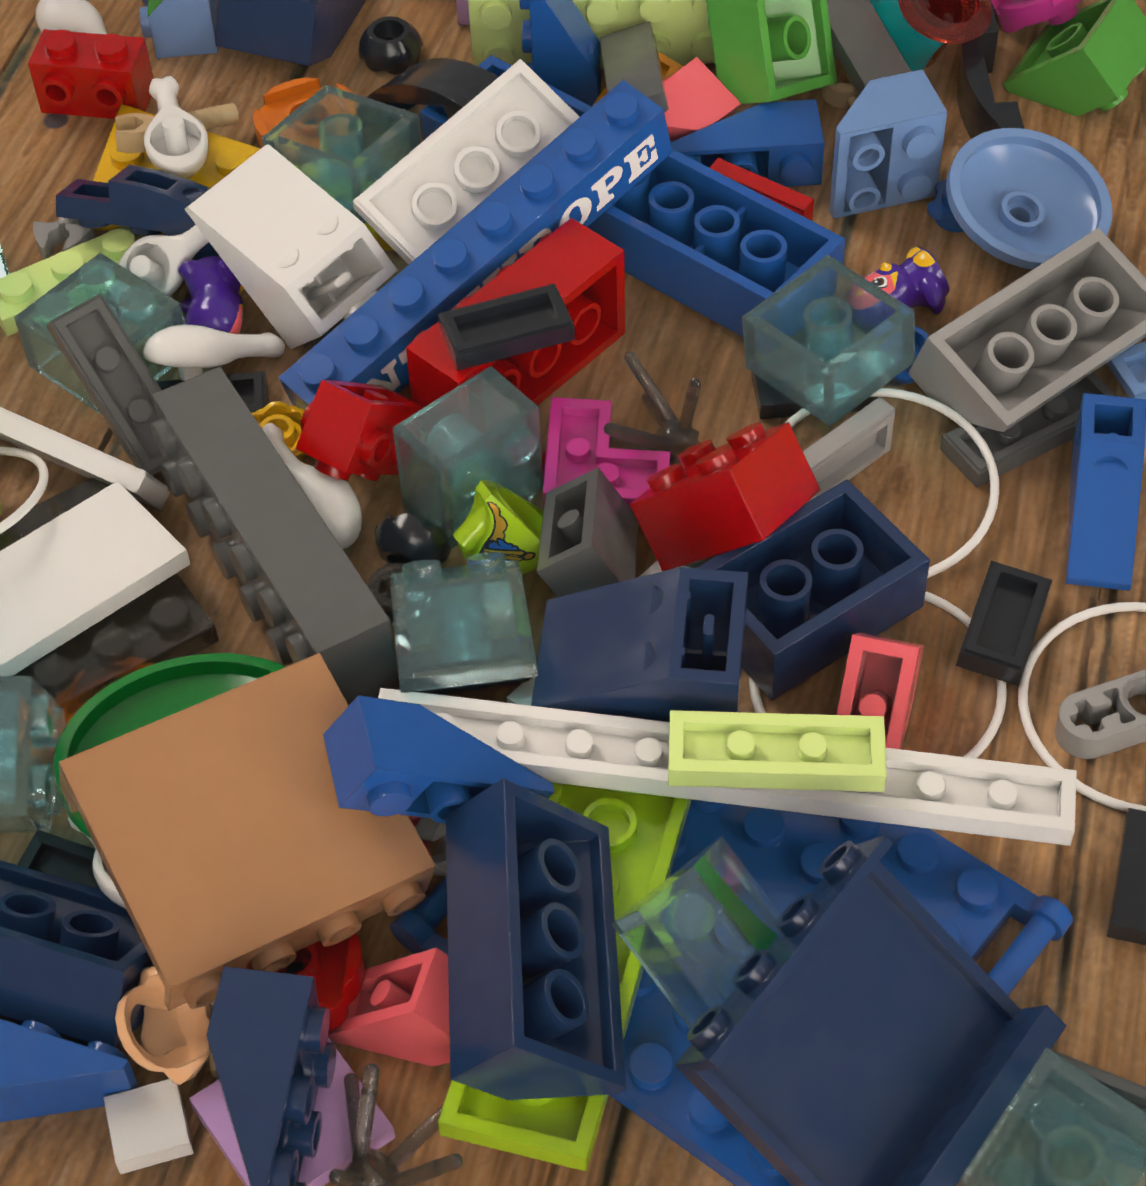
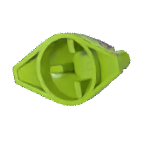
(502, 524)

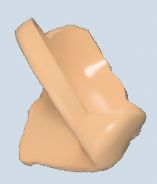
(170, 1039)

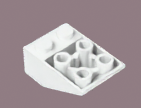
(290, 245)

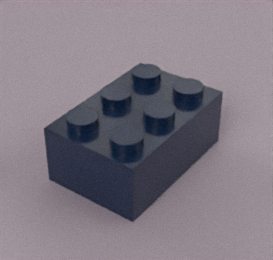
(820, 580)

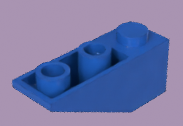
(562, 48)
(768, 139)
(1105, 491)
(413, 762)
(54, 1075)

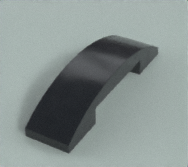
(435, 83)
(975, 91)

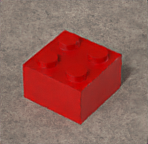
(724, 495)

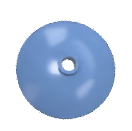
(1025, 195)

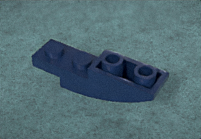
(134, 198)

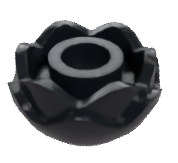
(390, 45)
(407, 540)

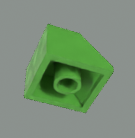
(771, 47)
(1084, 59)

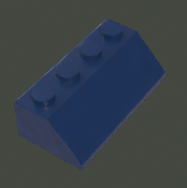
(531, 949)
(66, 955)

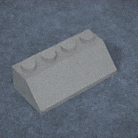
(1036, 335)

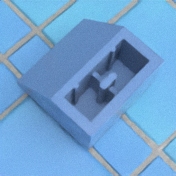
(888, 145)

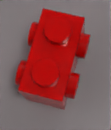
(90, 73)
(353, 429)

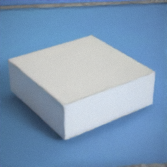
(147, 1126)

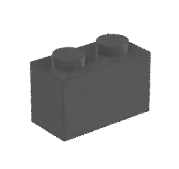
(586, 536)

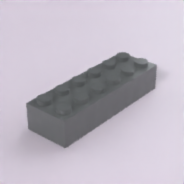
(271, 536)

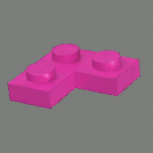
(580, 445)

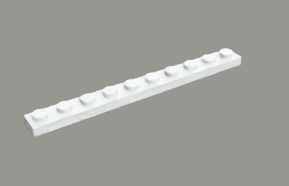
(634, 757)

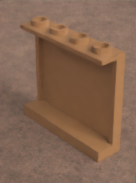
(235, 833)

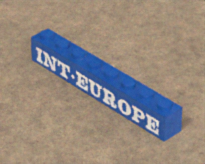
(569, 178)

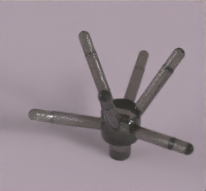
(672, 434)
(370, 1165)

